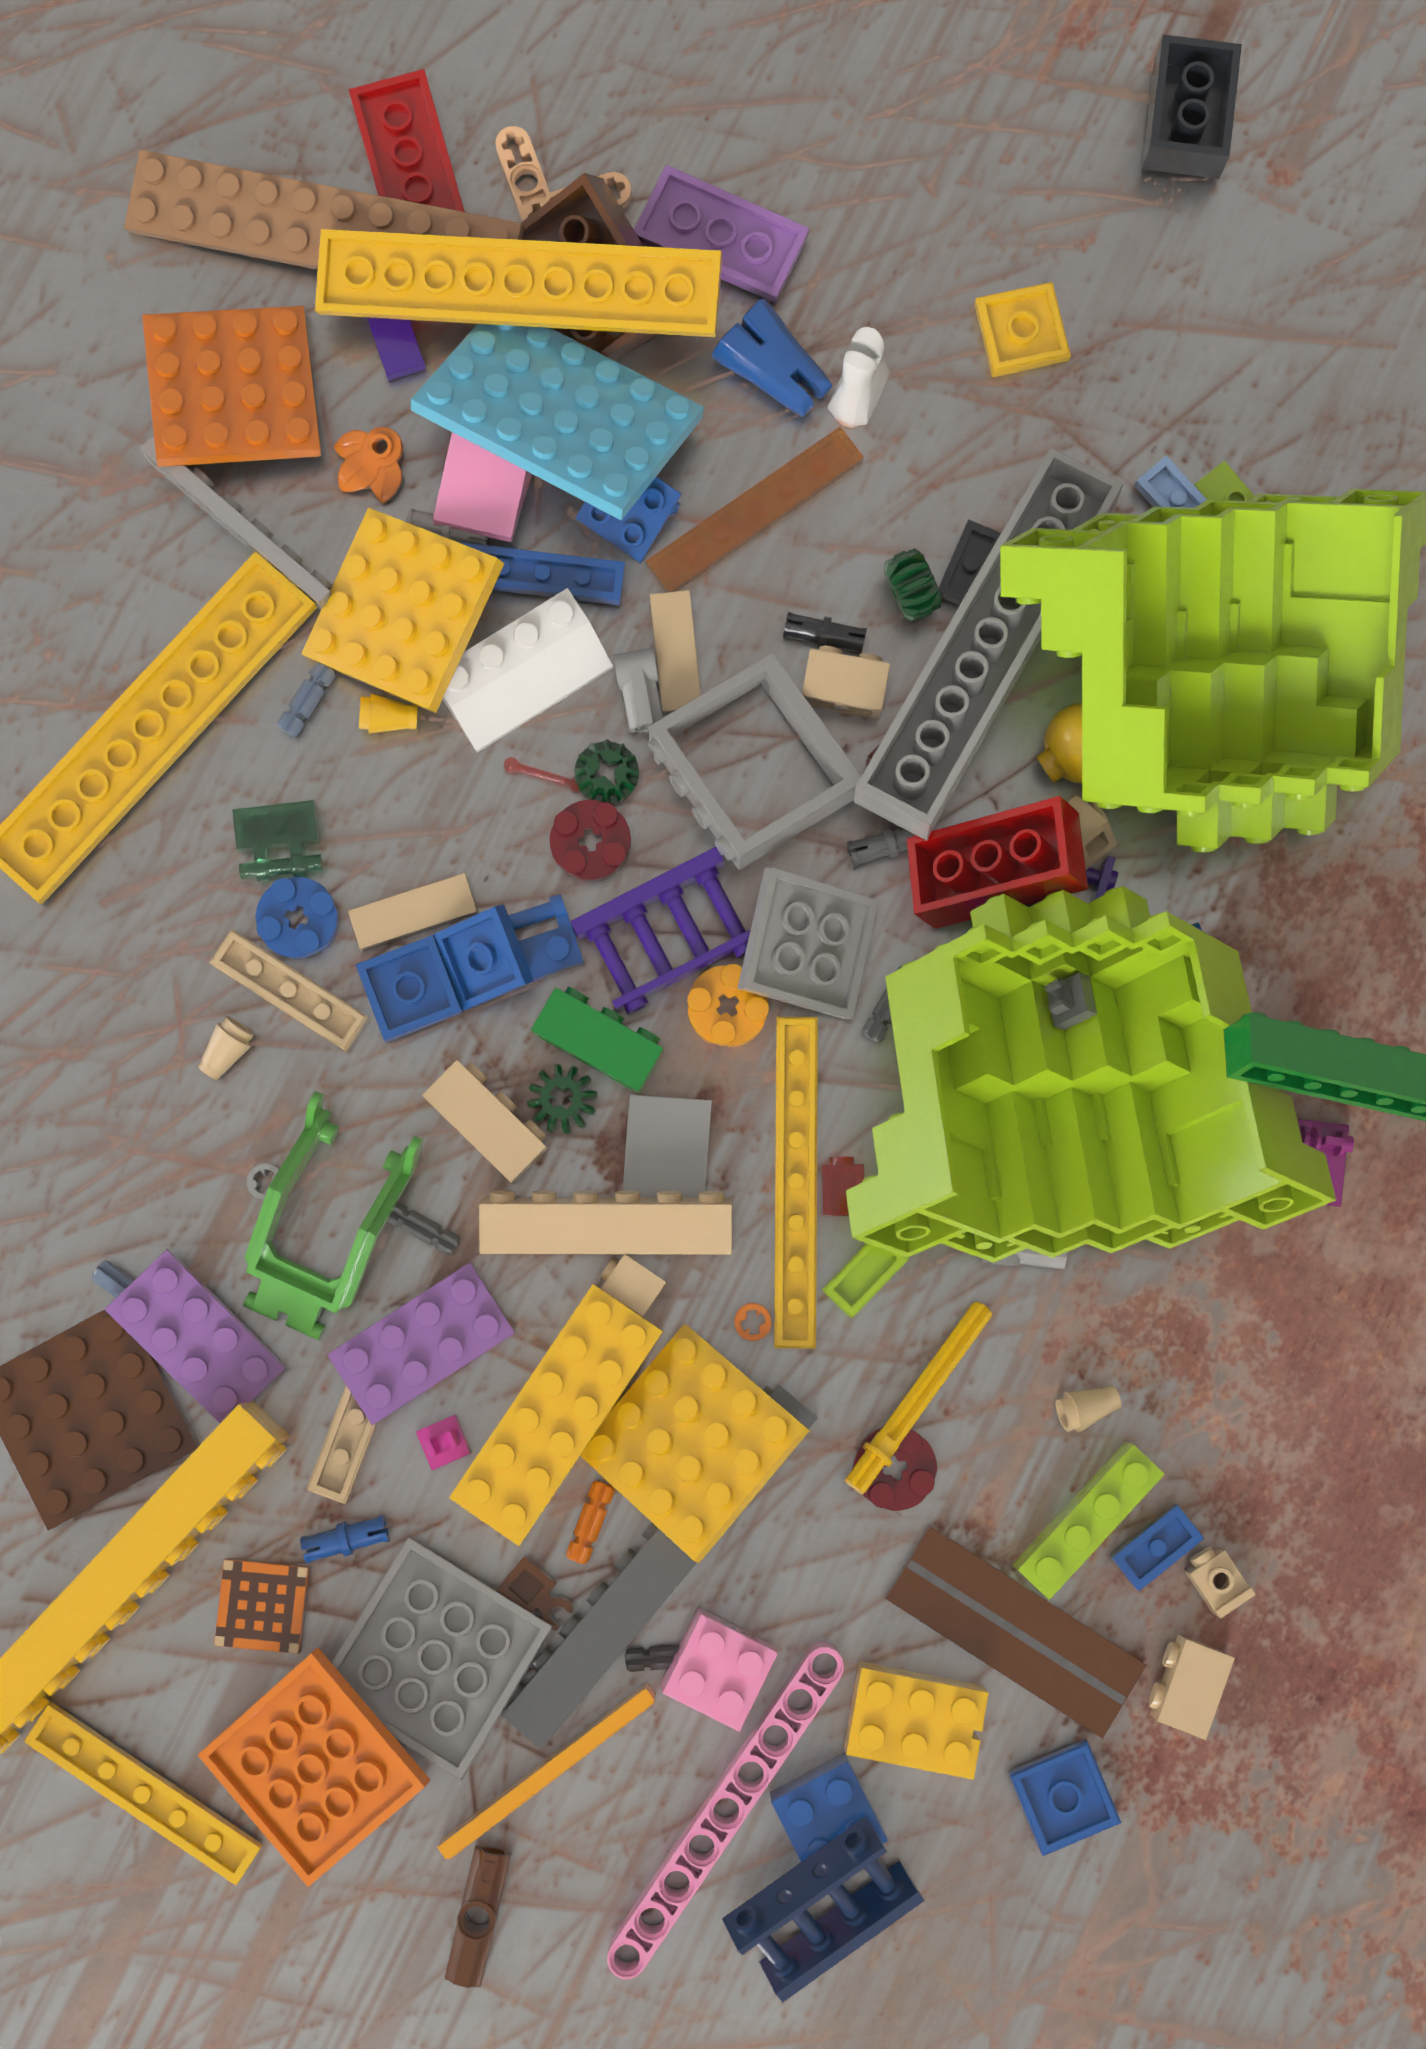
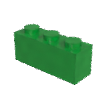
(598, 1038)

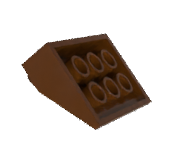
(590, 215)

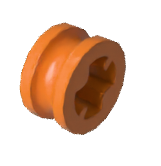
(741, 1315)

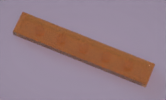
(755, 511)

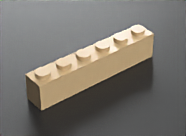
(606, 1223)

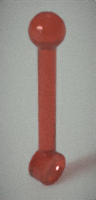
(512, 765)

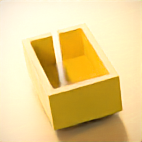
(915, 1720)

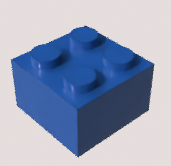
(823, 1806)

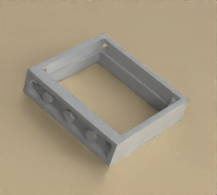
(806, 725)

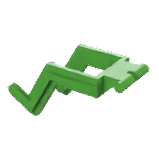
(291, 1286)

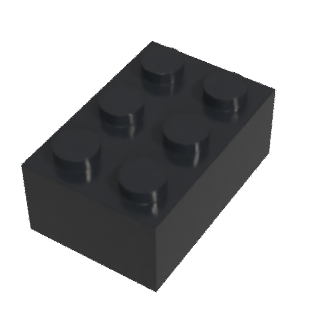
(1191, 106)

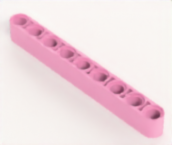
(718, 1828)

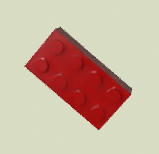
(1009, 853)

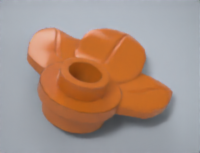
(367, 467)

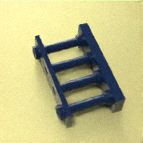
(839, 1931)

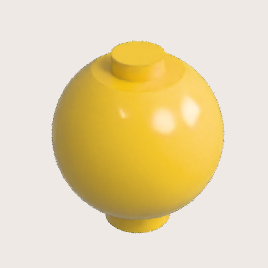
(1064, 745)

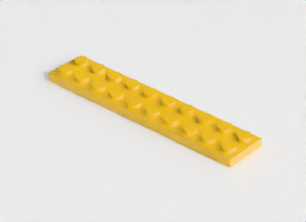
(519, 282)
(150, 726)

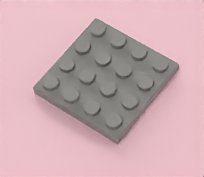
(439, 1656)

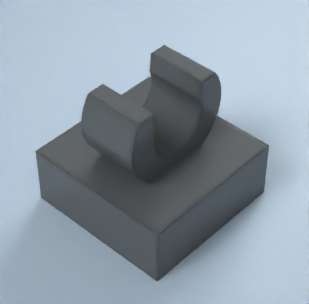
(1071, 1000)

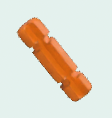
(590, 1522)

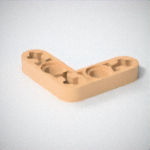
(532, 200)

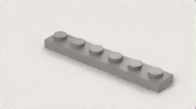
(252, 535)

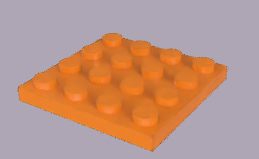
(230, 386)
(313, 1767)

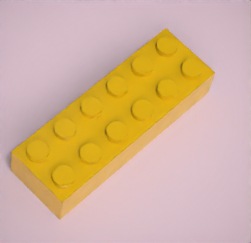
(556, 1415)

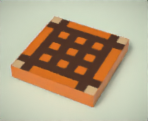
(262, 1606)

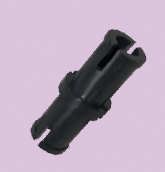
(824, 632)

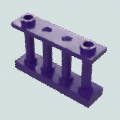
(632, 908)

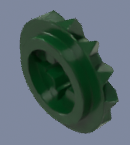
(601, 788)

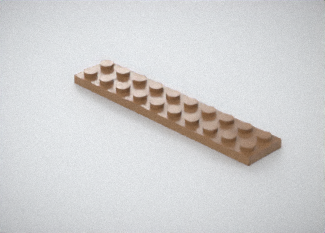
(275, 214)

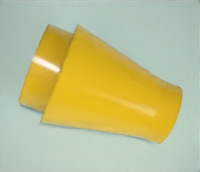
(386, 714)

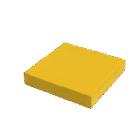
(1022, 329)

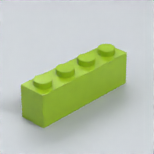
(1088, 1519)

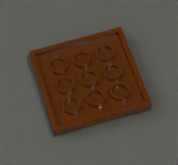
(88, 1418)

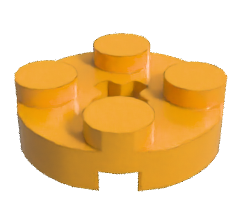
(724, 1029)

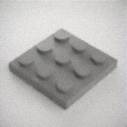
(808, 943)

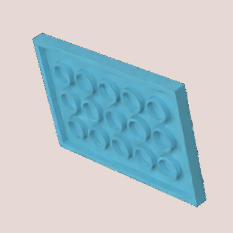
(559, 412)

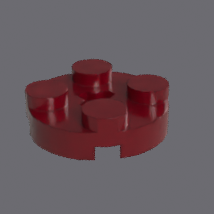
(609, 853)
(916, 1479)

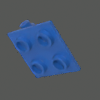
(642, 522)

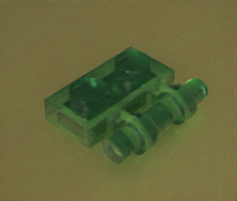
(277, 827)

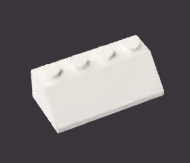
(524, 670)

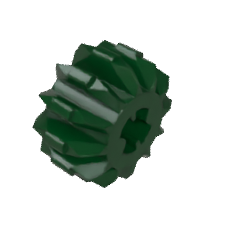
(912, 584)
(565, 1085)

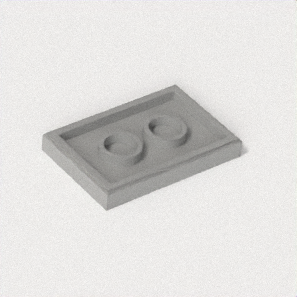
(667, 1145)

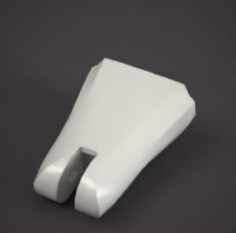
(861, 380)

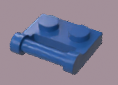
(551, 950)

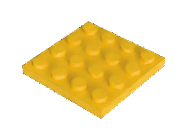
(403, 609)
(692, 1442)

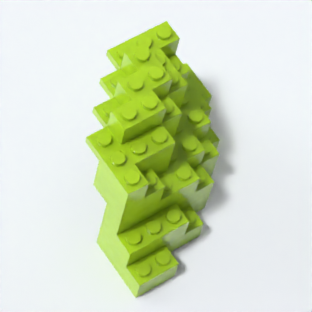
(1232, 652)
(1085, 1129)

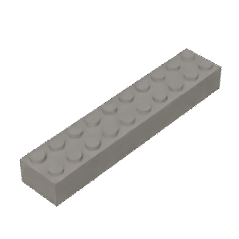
(974, 661)

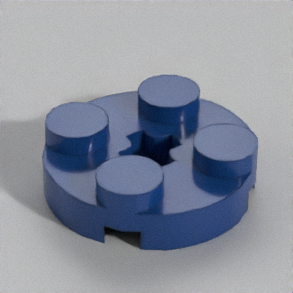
(285, 897)

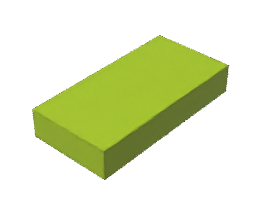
(862, 1278)

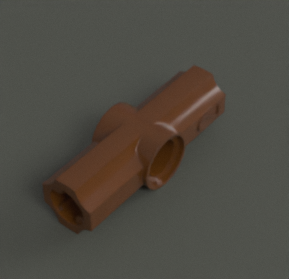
(473, 1941)

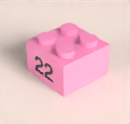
(718, 1669)

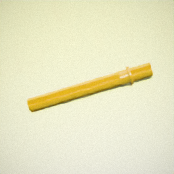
(917, 1399)

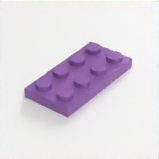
(755, 242)
(195, 1336)
(420, 1343)

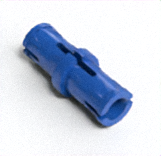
(344, 1539)

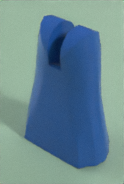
(772, 359)

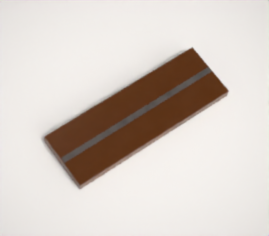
(1015, 1631)

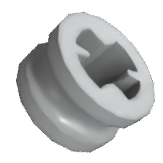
(254, 1185)

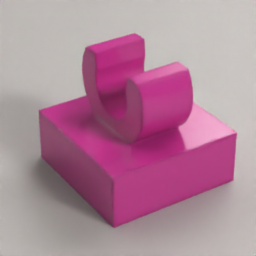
(443, 1442)

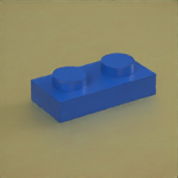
(1156, 1547)

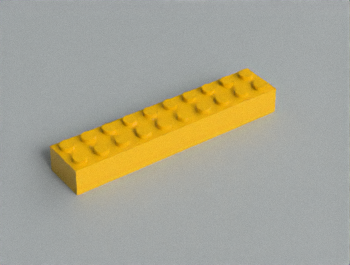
(134, 1563)

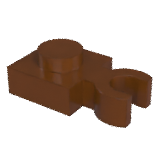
(531, 1588)

